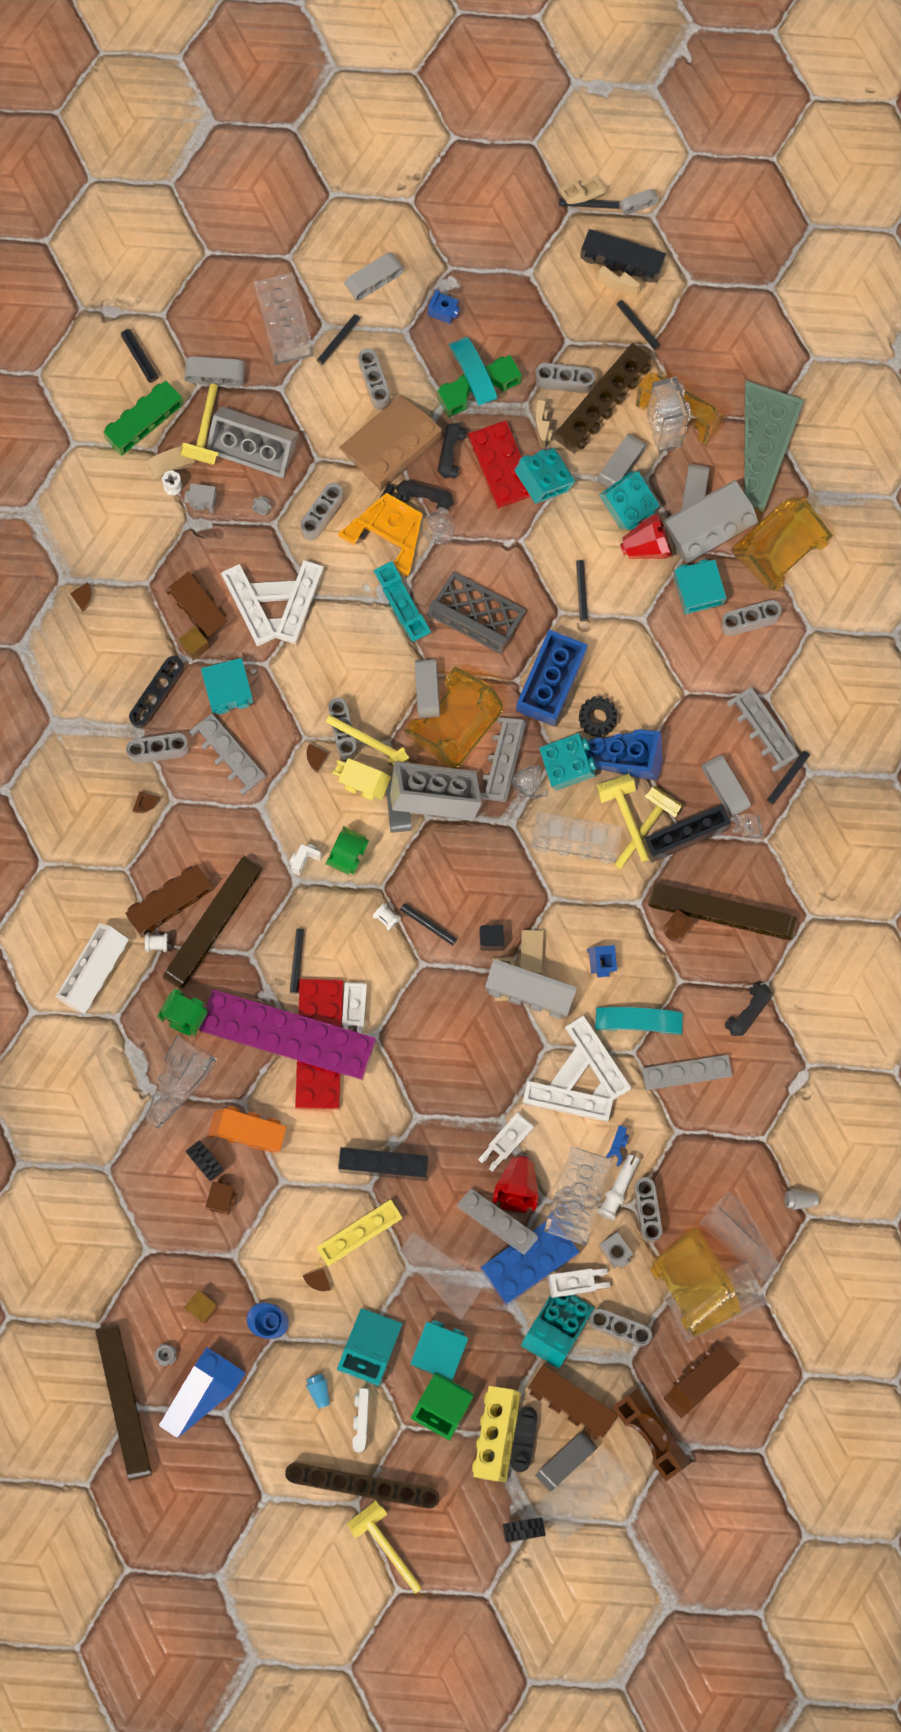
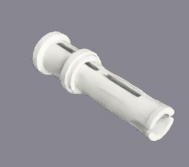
(614, 1197)

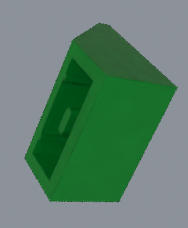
(442, 1406)

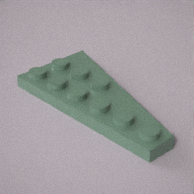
(767, 432)

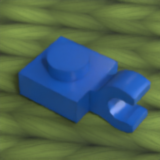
(619, 1141)

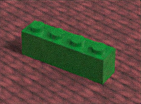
(143, 417)

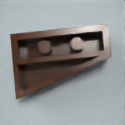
(197, 604)
(701, 1380)

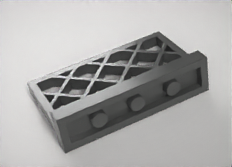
(465, 624)

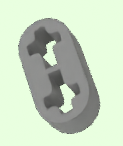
(639, 201)

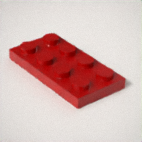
(498, 459)

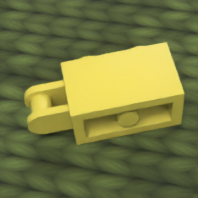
(362, 778)

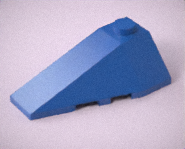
(629, 753)
(203, 1390)

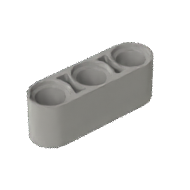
(374, 276)
(370, 370)
(214, 371)
(555, 382)
(622, 460)
(695, 484)
(322, 502)
(744, 625)
(427, 688)
(342, 739)
(167, 751)
(725, 785)
(651, 1200)
(631, 1328)

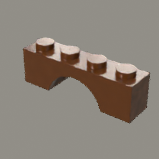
(639, 1415)

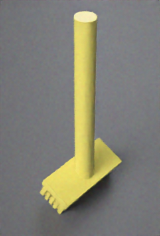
(198, 452)
(399, 756)
(617, 789)
(663, 802)
(367, 1521)

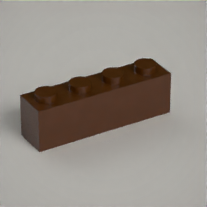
(169, 900)
(572, 1401)

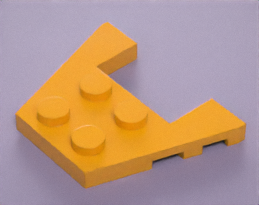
(391, 521)

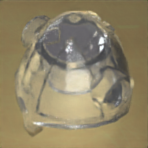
(439, 527)
(528, 782)

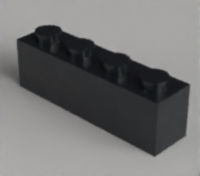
(622, 256)
(686, 833)
(383, 1164)

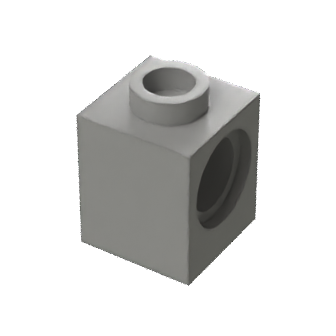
(616, 1241)

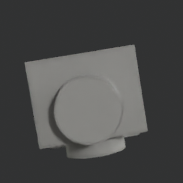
(201, 497)

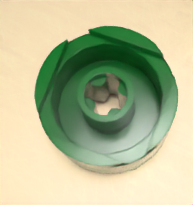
(346, 849)
(182, 1013)

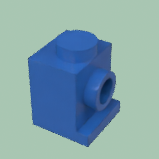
(442, 313)
(608, 957)

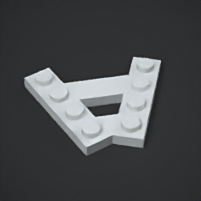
(297, 593)
(559, 1094)

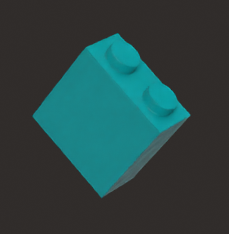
(544, 475)
(629, 500)
(699, 586)
(227, 686)
(568, 761)
(439, 1350)

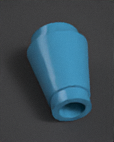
(318, 1390)

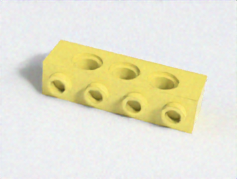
(502, 1445)

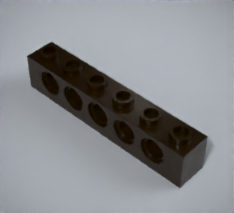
(631, 357)

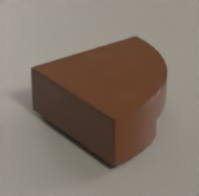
(82, 596)
(315, 757)
(145, 802)
(317, 1280)

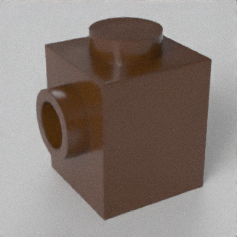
(678, 926)
(221, 1197)

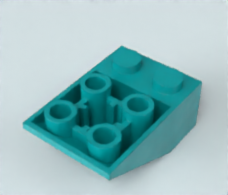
(557, 1328)
(369, 1347)

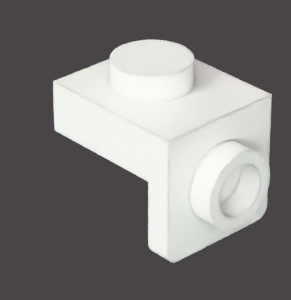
(298, 860)

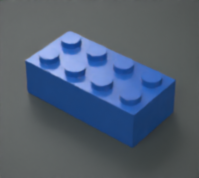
(551, 678)
(515, 1273)

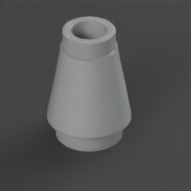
(799, 1199)

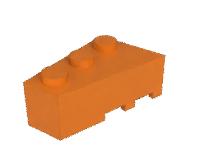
(247, 1129)

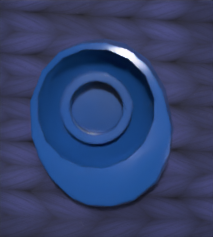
(267, 1320)

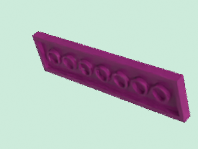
(288, 1034)

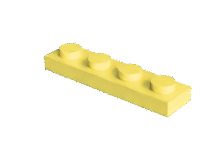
(359, 1233)

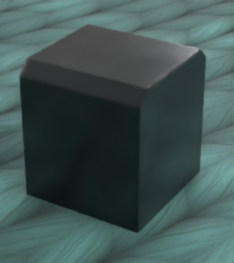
(491, 938)

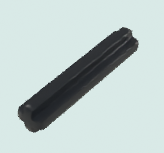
(139, 355)

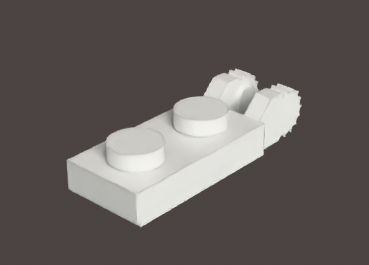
(354, 1006)
(507, 1140)
(576, 1282)
(360, 1421)

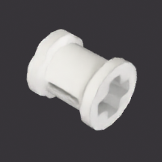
(176, 487)
(386, 916)
(156, 942)

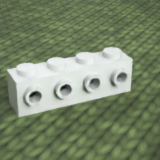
(92, 968)

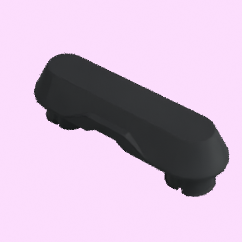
(452, 433)
(442, 498)
(760, 998)
(523, 1439)

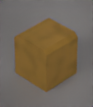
(193, 643)
(201, 1307)

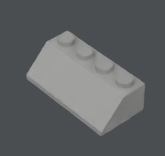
(251, 441)
(710, 521)
(435, 790)
(530, 988)

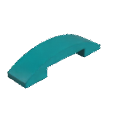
(474, 370)
(401, 602)
(638, 1020)

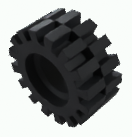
(598, 704)
(204, 1160)
(524, 1529)

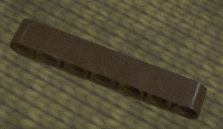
(723, 911)
(212, 922)
(123, 1402)
(352, 1479)

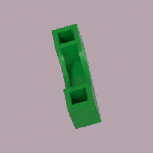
(454, 395)

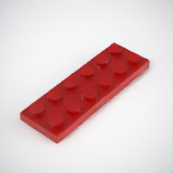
(316, 1086)

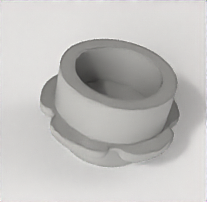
(261, 505)
(159, 1355)

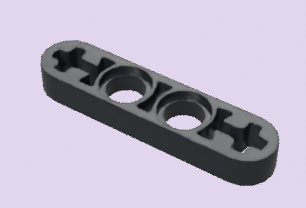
(153, 690)

